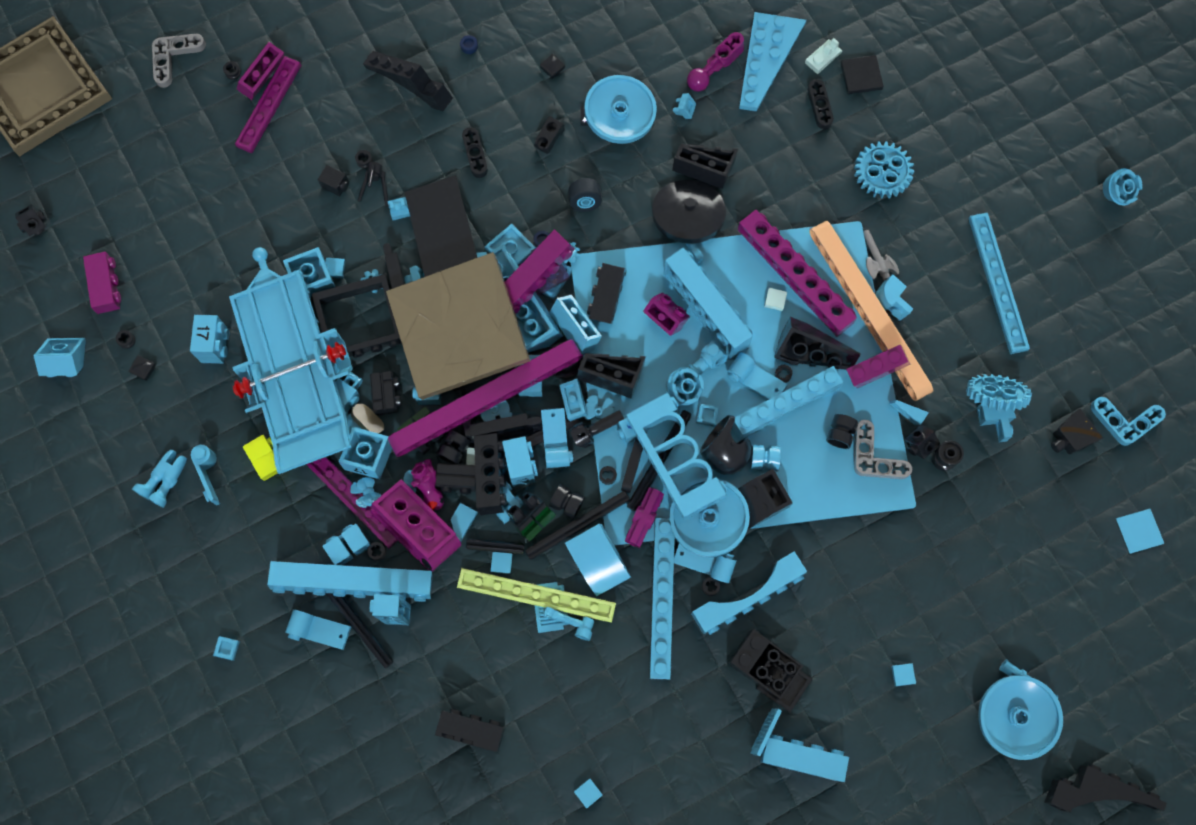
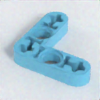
(1123, 426)

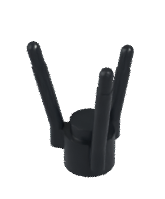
(374, 173)

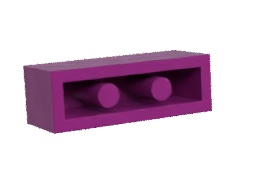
(260, 70)
(102, 282)
(878, 366)

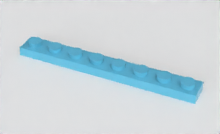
(662, 600)

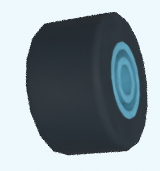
(585, 195)

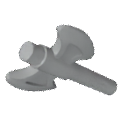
(879, 264)

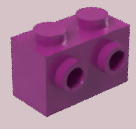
(666, 313)

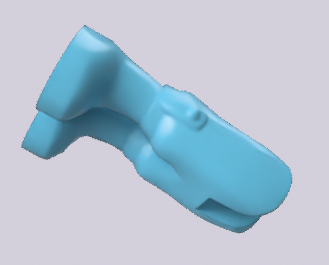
(162, 472)

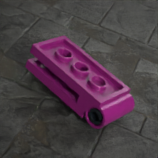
(428, 539)

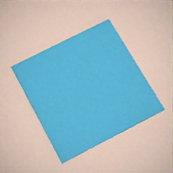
(1140, 531)

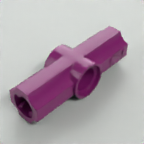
(644, 517)

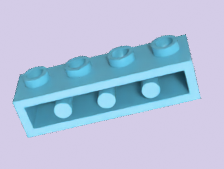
(805, 759)

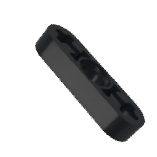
(822, 96)
(473, 159)
(632, 466)

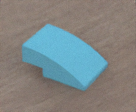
(598, 559)

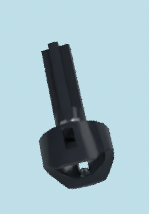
(594, 429)

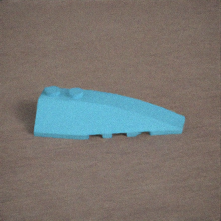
(533, 317)

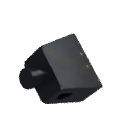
(1075, 434)

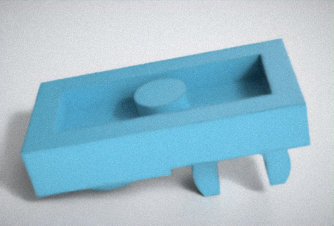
(573, 400)

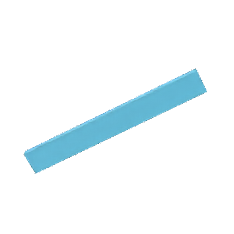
(999, 283)

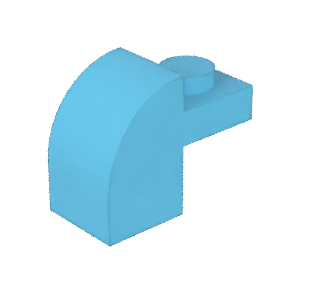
(890, 298)
(999, 418)

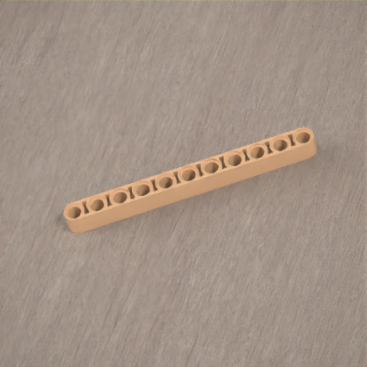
(868, 306)

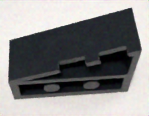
(705, 164)
(611, 372)

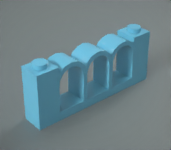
(654, 413)

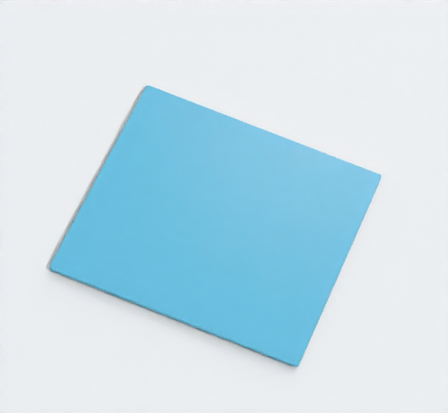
(811, 470)

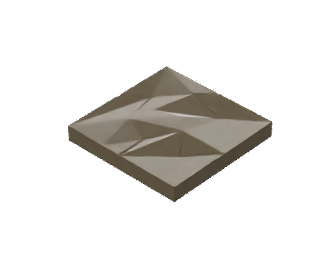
(44, 86)
(457, 326)

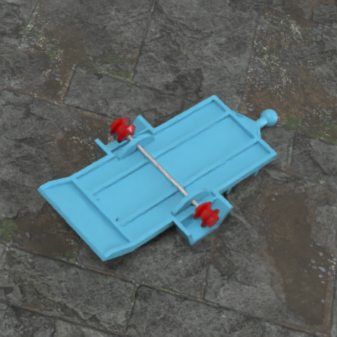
(288, 356)

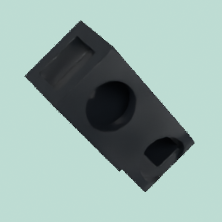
(549, 134)

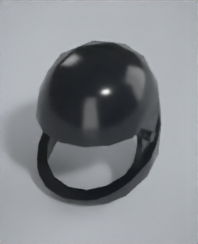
(723, 452)

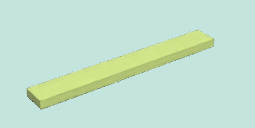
(536, 595)

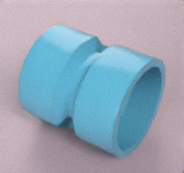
(765, 457)

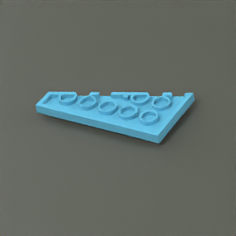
(768, 49)

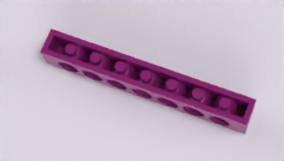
(797, 282)

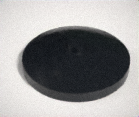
(688, 211)

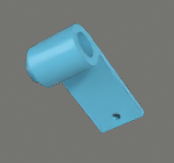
(747, 373)
(555, 438)
(204, 459)
(717, 567)
(317, 629)

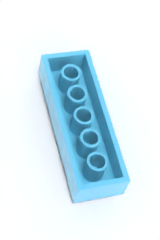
(707, 303)

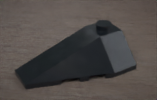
(807, 345)

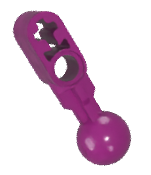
(732, 46)

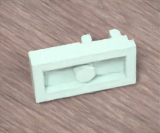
(823, 55)

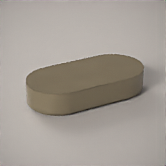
(367, 419)

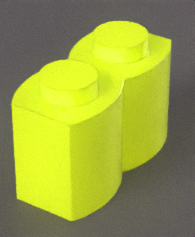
(262, 456)

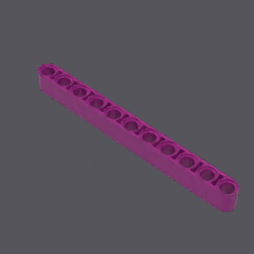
(484, 398)

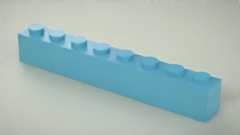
(349, 580)

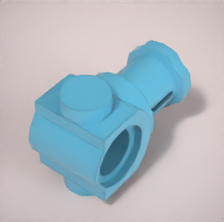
(711, 357)

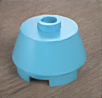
(1122, 187)
(685, 385)

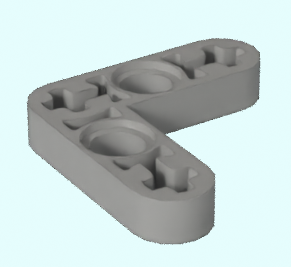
(168, 50)
(868, 458)

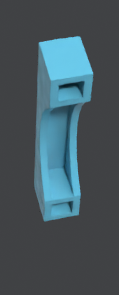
(774, 408)
(784, 572)

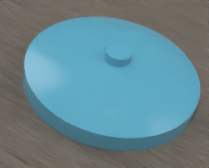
(620, 109)
(716, 528)
(1020, 717)

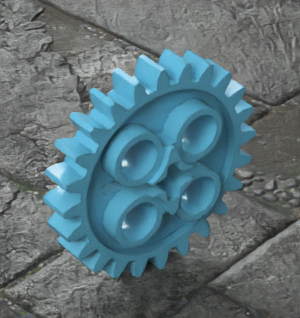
(878, 183)
(998, 392)

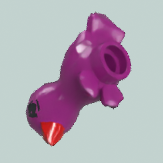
(425, 480)

